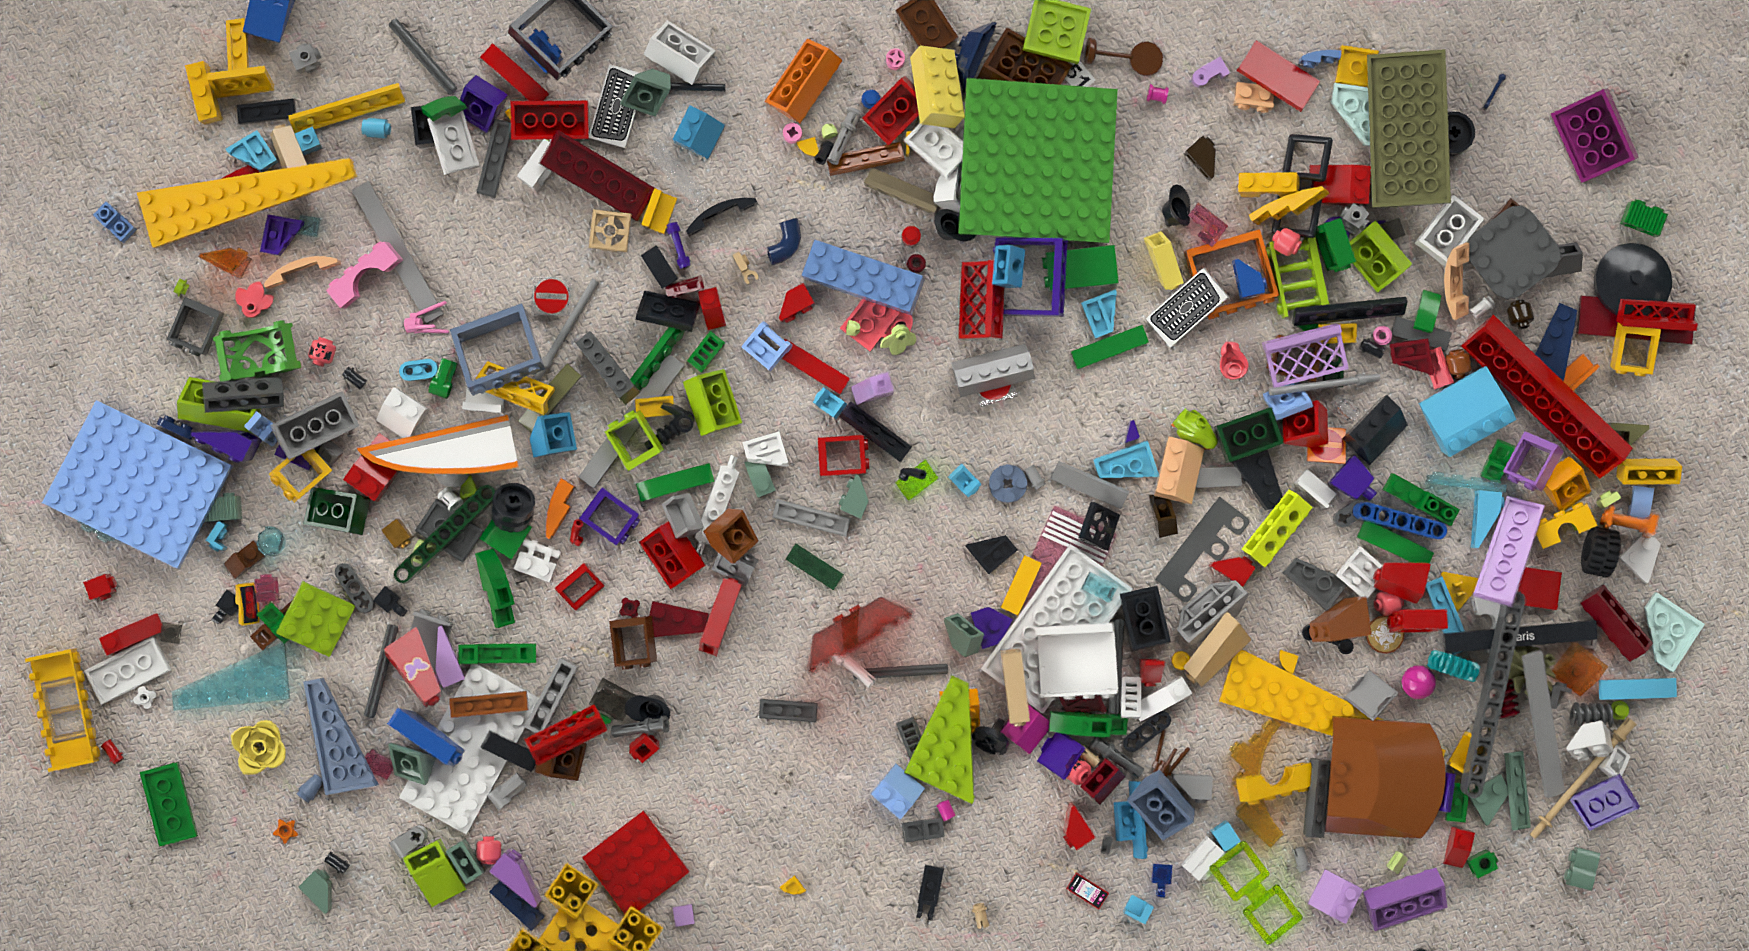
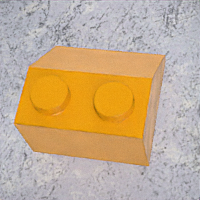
(1567, 484)

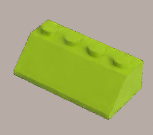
(191, 408)

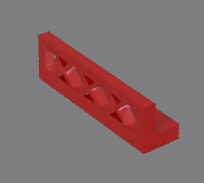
(1659, 321)
(567, 736)

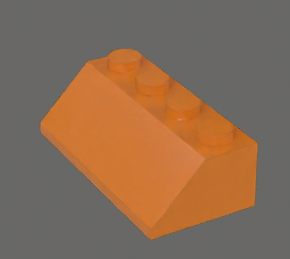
(803, 80)

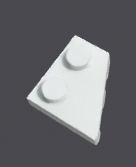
(766, 450)
(1641, 556)

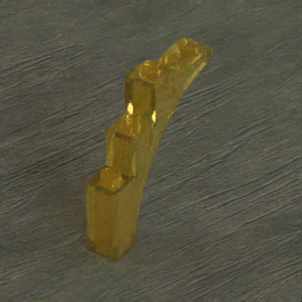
(1250, 759)

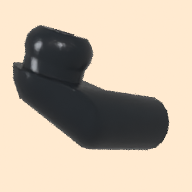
(912, 472)

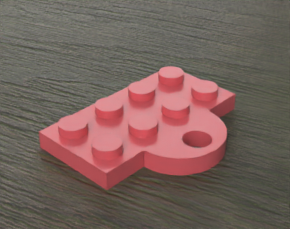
(875, 322)

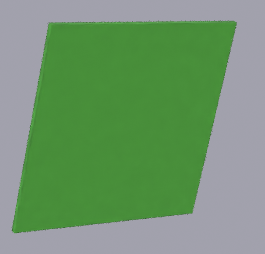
(1037, 160)

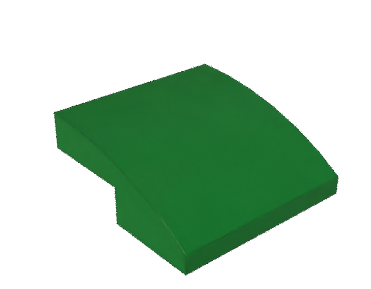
(503, 541)

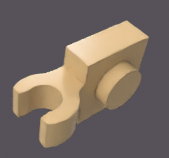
(742, 263)

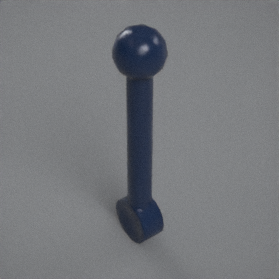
(1502, 77)

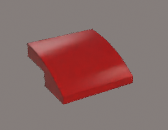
(1540, 588)

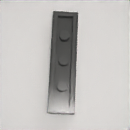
(495, 159)

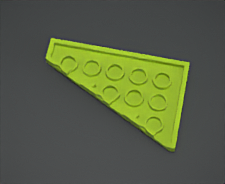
(945, 747)

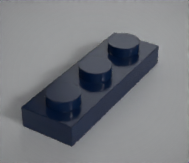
(517, 905)

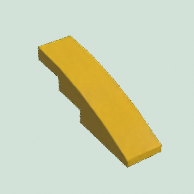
(1294, 202)

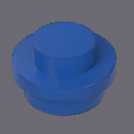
(870, 98)

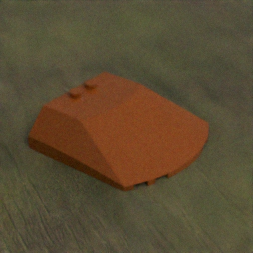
(1384, 777)

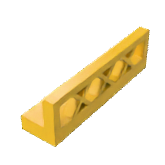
(516, 395)

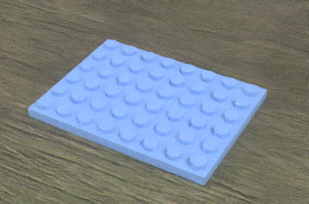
(137, 484)

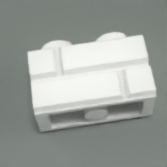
(1202, 858)

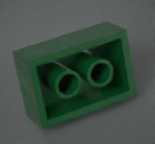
(1248, 435)

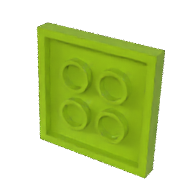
(1057, 30)
(315, 619)

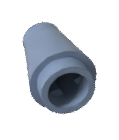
(310, 788)

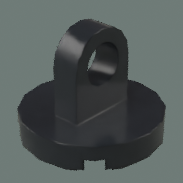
(991, 739)

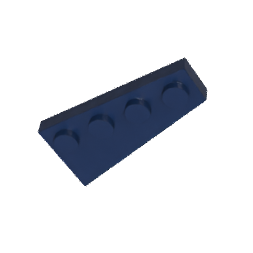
(1557, 340)

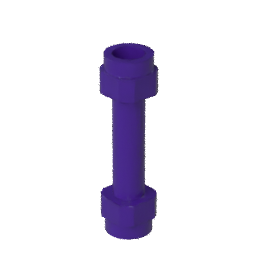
(674, 229)

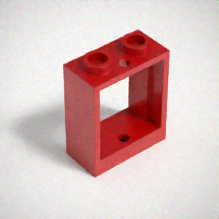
(863, 443)
(1417, 621)

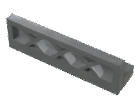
(1317, 799)

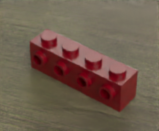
(1616, 623)

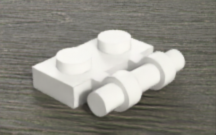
(536, 566)

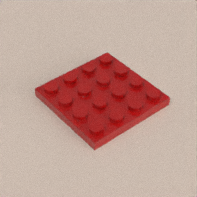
(636, 863)

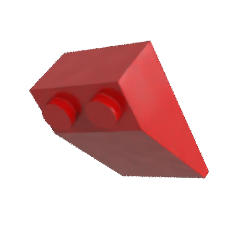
(894, 111)
(1345, 184)
(371, 477)

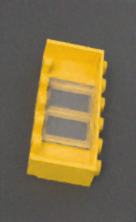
(64, 709)

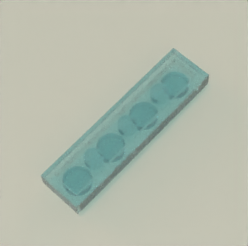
(1458, 481)

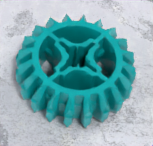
(1453, 666)

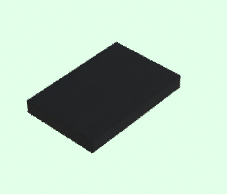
(667, 311)

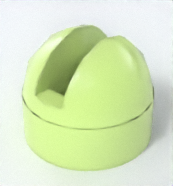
(829, 131)
(852, 328)

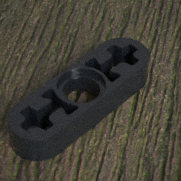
(1162, 727)

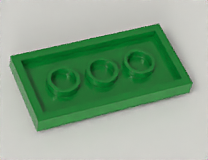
(168, 804)

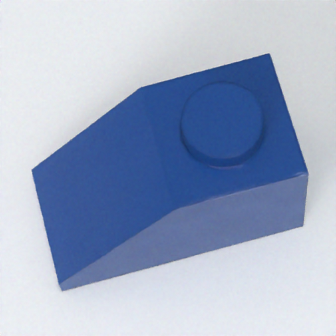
(1248, 280)

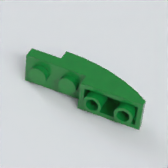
(1421, 500)
(497, 587)
(1087, 724)

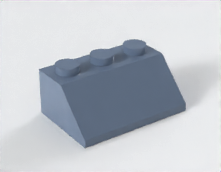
(1161, 805)

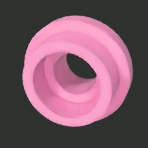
(1376, 333)

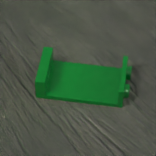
(1085, 267)

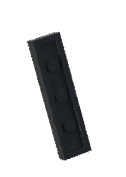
(875, 431)

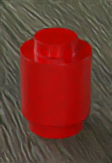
(911, 236)

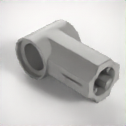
(503, 793)

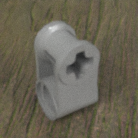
(407, 842)

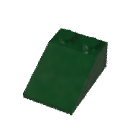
(336, 510)

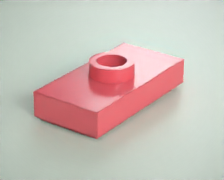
(1441, 373)

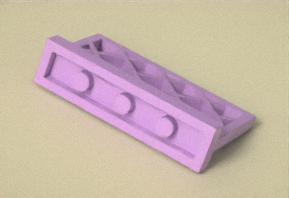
(1305, 338)

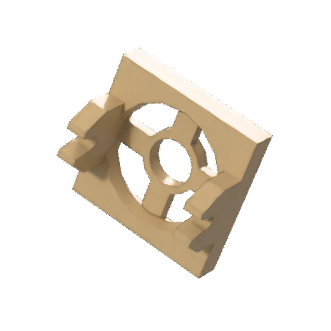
(622, 246)

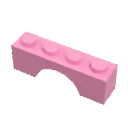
(345, 290)

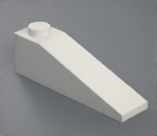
(948, 190)

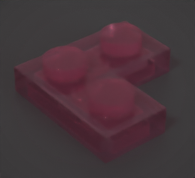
(1212, 225)

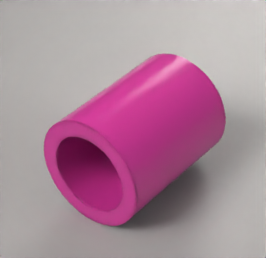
(945, 810)

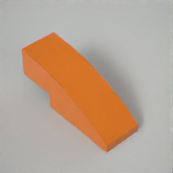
(558, 507)

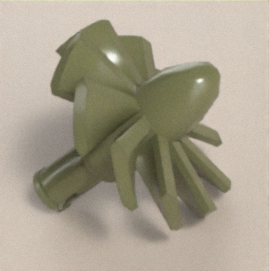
(1517, 669)

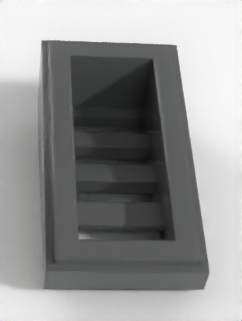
(905, 722)

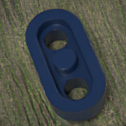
(168, 423)

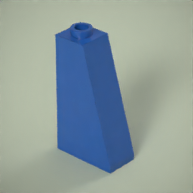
(426, 736)

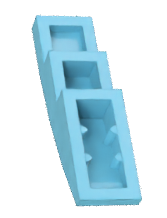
(1637, 688)

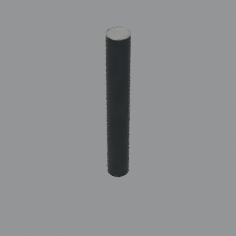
(697, 87)

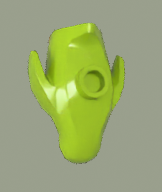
(1195, 429)

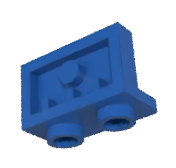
(552, 52)

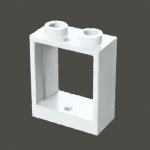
(533, 173)

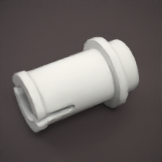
(1483, 306)

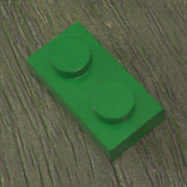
(1459, 805)

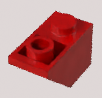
(796, 301)

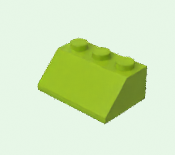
(1378, 256)
(712, 402)

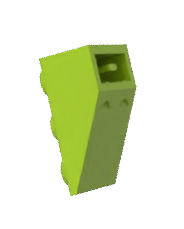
(434, 872)

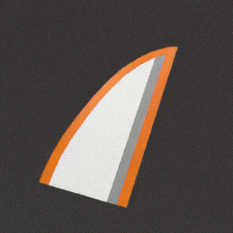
(453, 450)

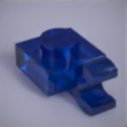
(1161, 875)

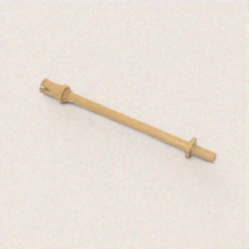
(1618, 736)

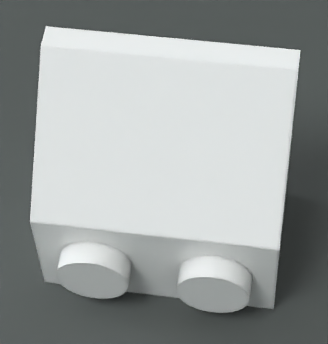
(401, 413)

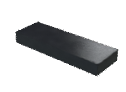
(265, 111)
(509, 750)

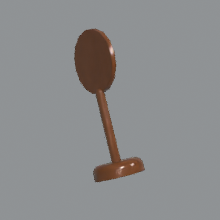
(1144, 57)

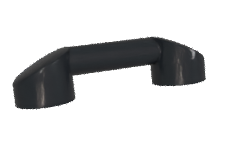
(1345, 646)

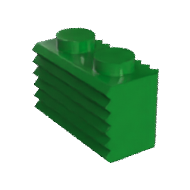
(1644, 218)

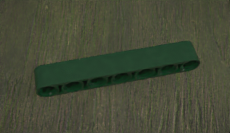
(436, 538)

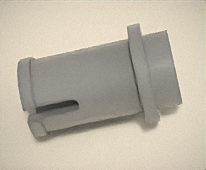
(1034, 477)
(1301, 859)

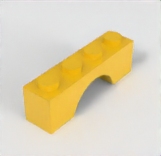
(1255, 787)

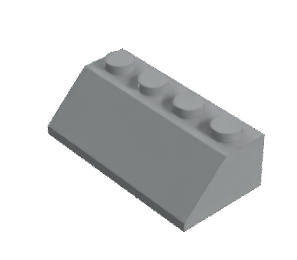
(993, 370)
(314, 425)

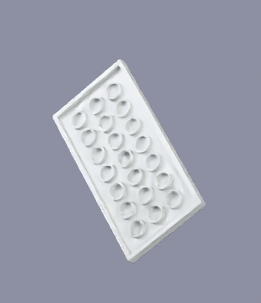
(1055, 603)
(459, 791)

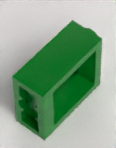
(1334, 245)

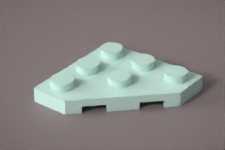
(1353, 107)
(1670, 630)

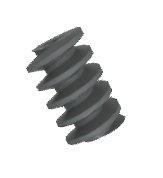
(1591, 713)

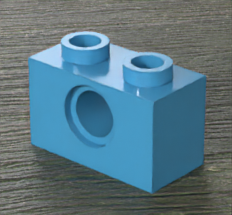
(1008, 266)

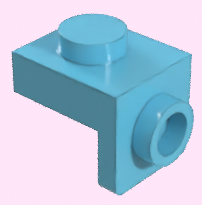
(829, 403)
(964, 480)

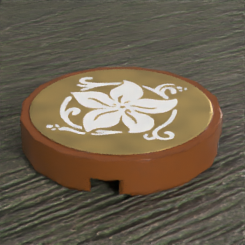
(1381, 639)

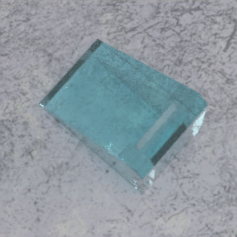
(1099, 587)

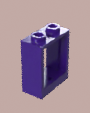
(594, 505)

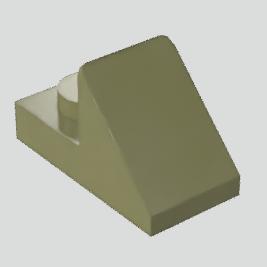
(1631, 431)

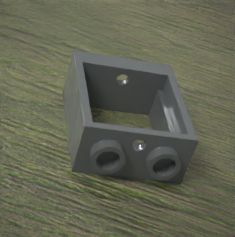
(179, 322)

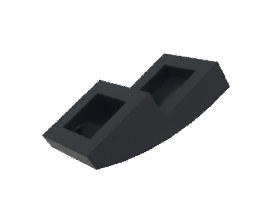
(659, 267)

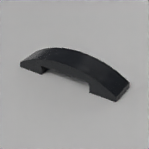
(742, 203)

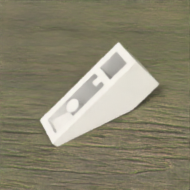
(1163, 697)

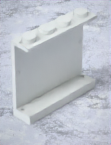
(1077, 661)

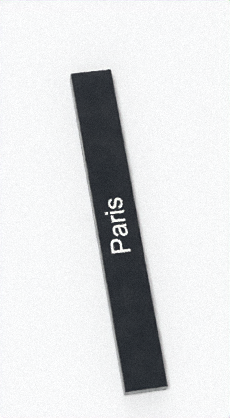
(1526, 636)

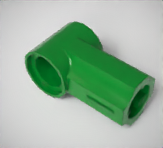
(442, 383)

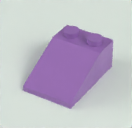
(515, 875)

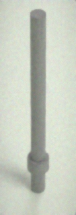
(547, 360)
(1359, 379)

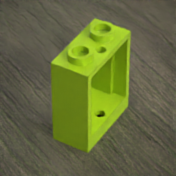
(619, 447)

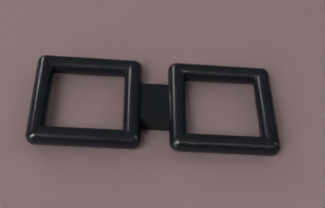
(1307, 179)

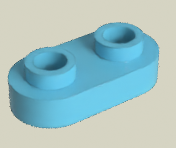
(419, 369)

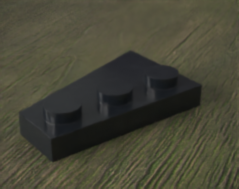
(1261, 477)

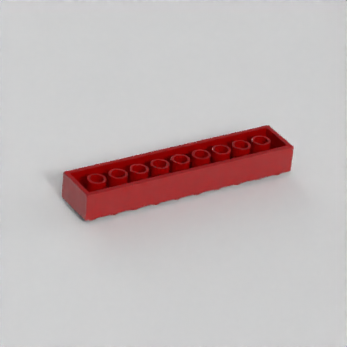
(1547, 397)

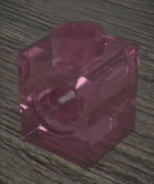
(266, 588)

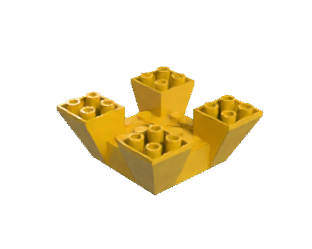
(570, 897)

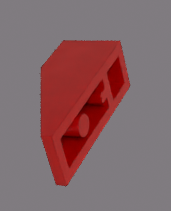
(131, 634)
(1151, 671)

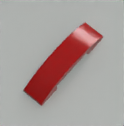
(514, 74)

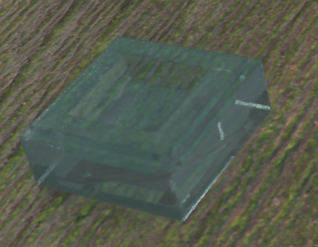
(310, 226)

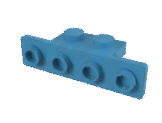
(1131, 825)

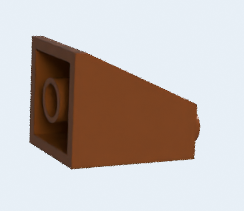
(1342, 621)

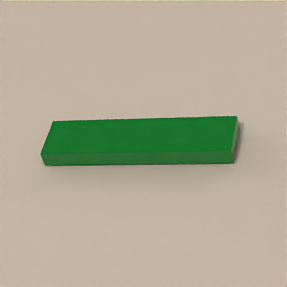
(1109, 347)

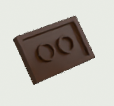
(926, 23)

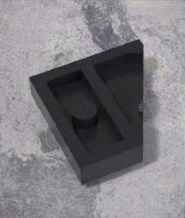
(992, 552)

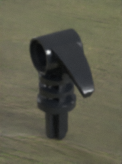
(675, 426)

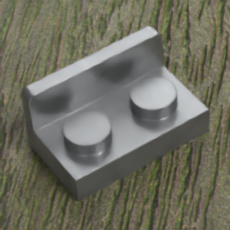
(740, 570)

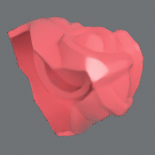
(1233, 362)

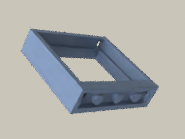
(489, 324)

